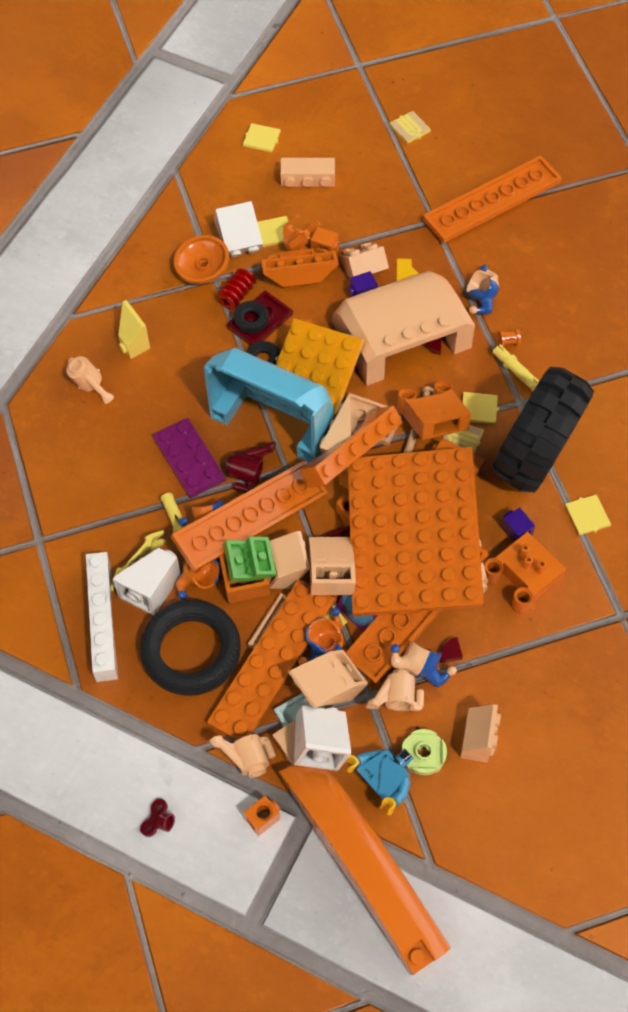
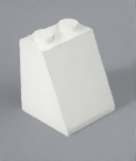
(238, 229)
(148, 580)
(321, 738)

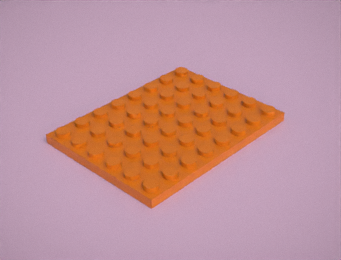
(415, 532)

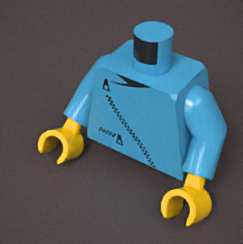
(384, 774)

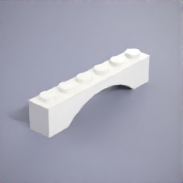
(100, 614)

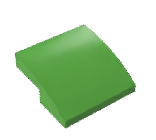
(249, 559)

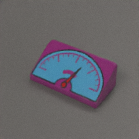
(345, 607)

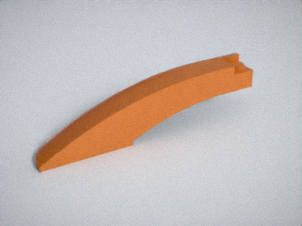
(367, 866)

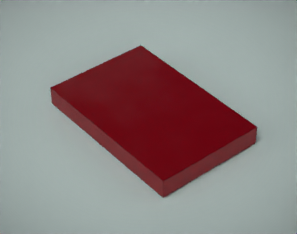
(277, 315)

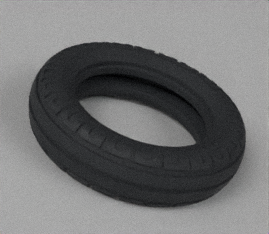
(198, 682)

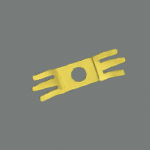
(148, 547)

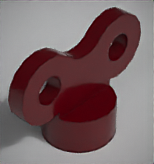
(158, 820)

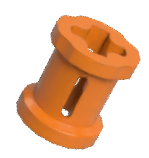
(509, 337)

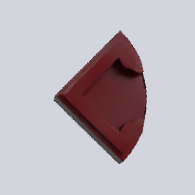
(434, 346)
(451, 651)

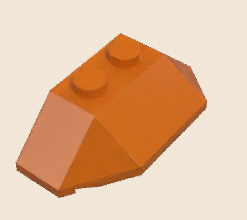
(300, 266)

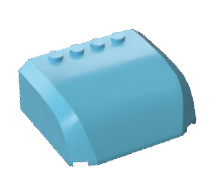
(238, 374)

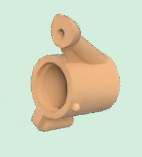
(87, 377)
(398, 693)
(247, 753)

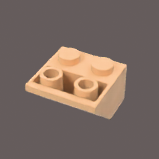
(365, 259)
(289, 560)
(480, 733)

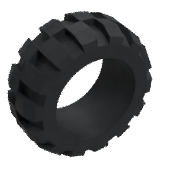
(542, 429)

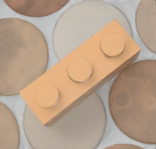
(308, 172)

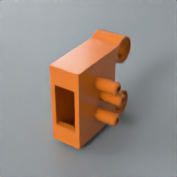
(434, 414)
(528, 568)

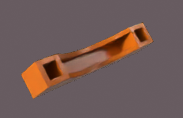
(334, 461)

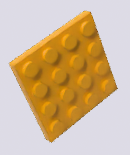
(321, 357)

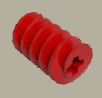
(236, 288)

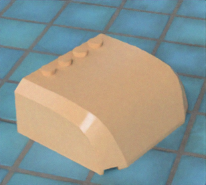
(403, 318)

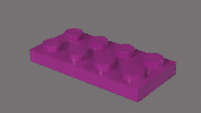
(189, 458)

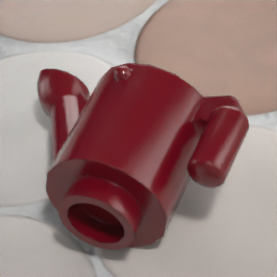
(248, 466)

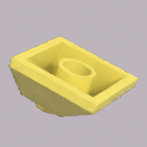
(132, 332)

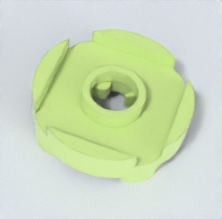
(433, 744)

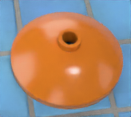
(201, 252)

